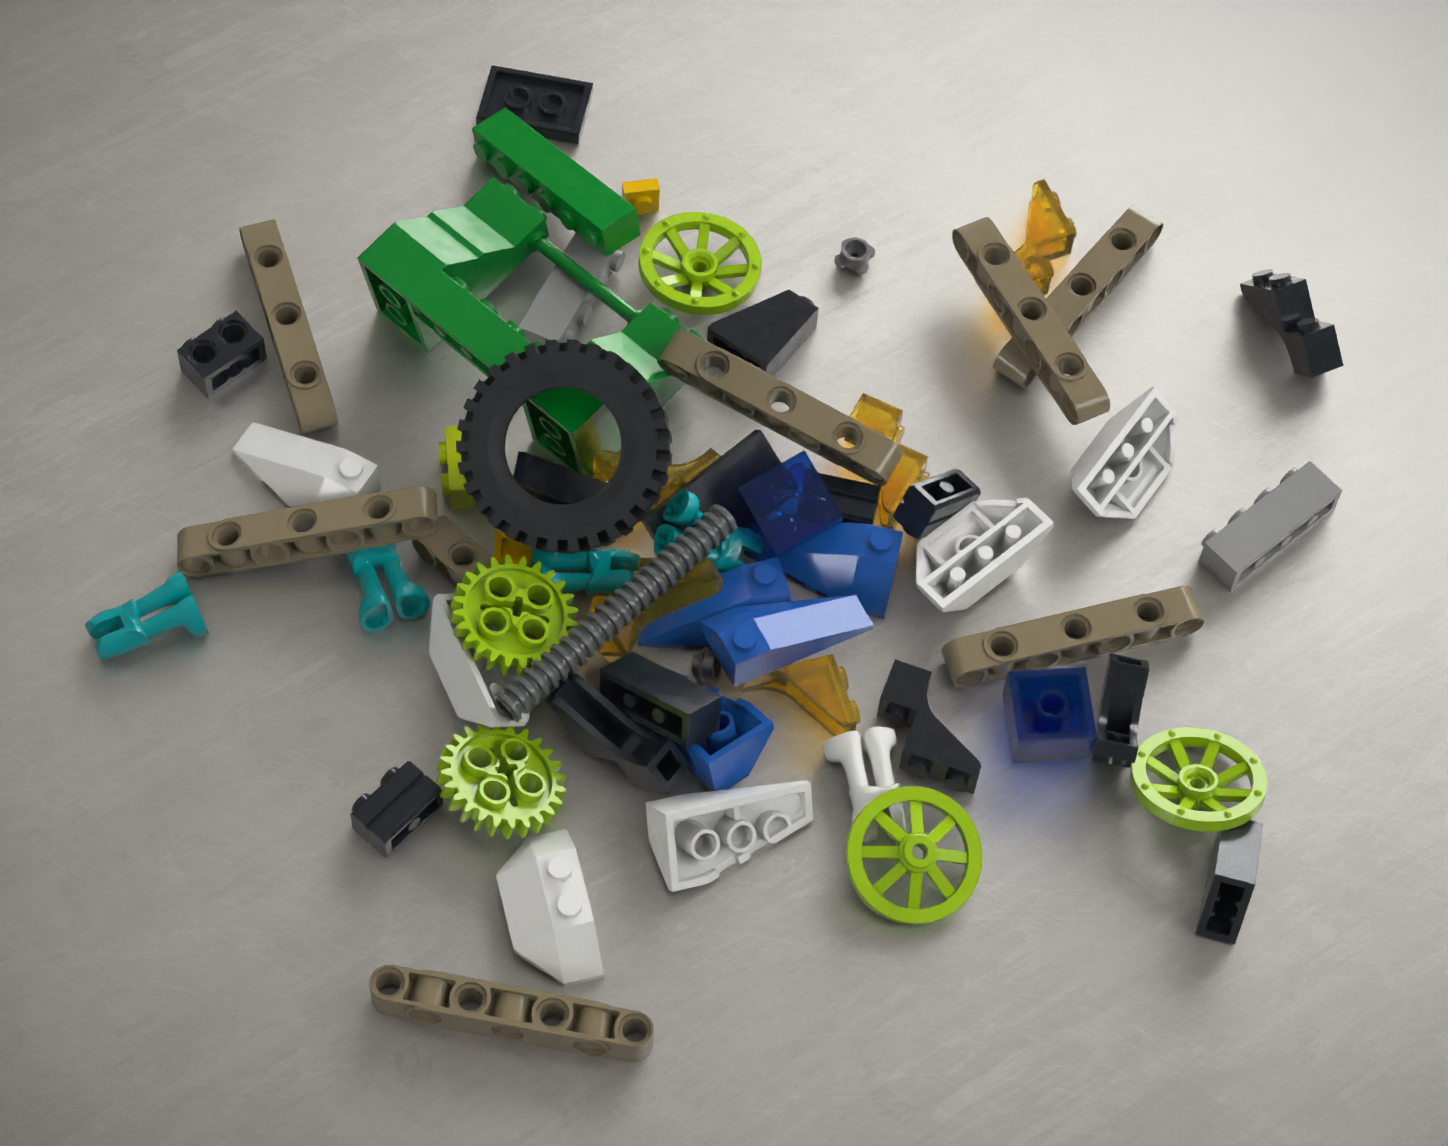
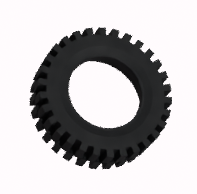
(641, 462)

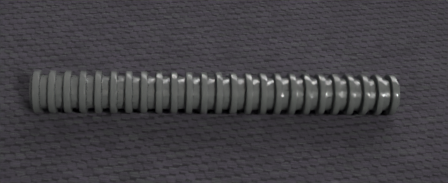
(615, 612)

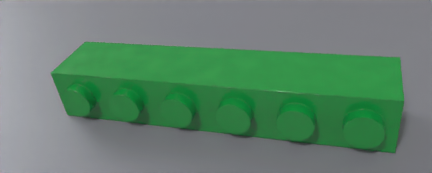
(556, 182)

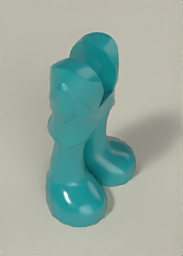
(683, 511)
(604, 568)
(375, 609)
(121, 628)

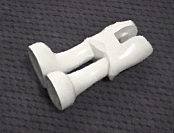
(877, 744)

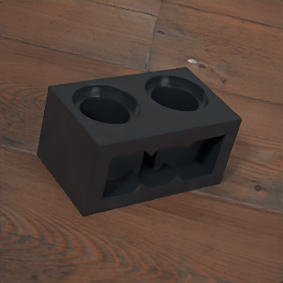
(226, 359)

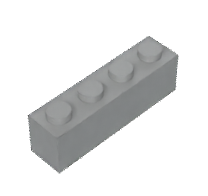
(562, 301)
(1268, 525)

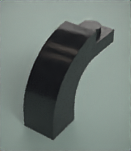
(1120, 711)

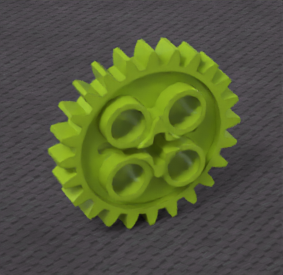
(517, 585)
(501, 780)

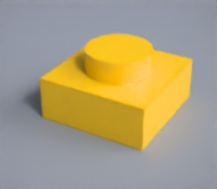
(642, 195)
(506, 546)

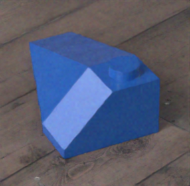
(845, 562)
(742, 586)
(773, 635)
(734, 749)

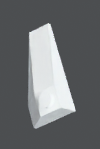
(304, 468)
(711, 830)

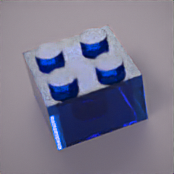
(790, 504)
(1049, 715)

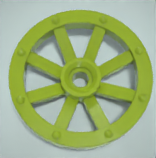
(699, 266)
(1198, 784)
(905, 860)

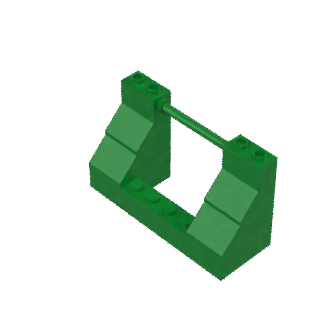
(433, 287)

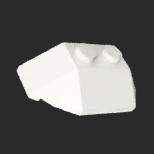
(1127, 458)
(977, 550)
(465, 681)
(550, 909)

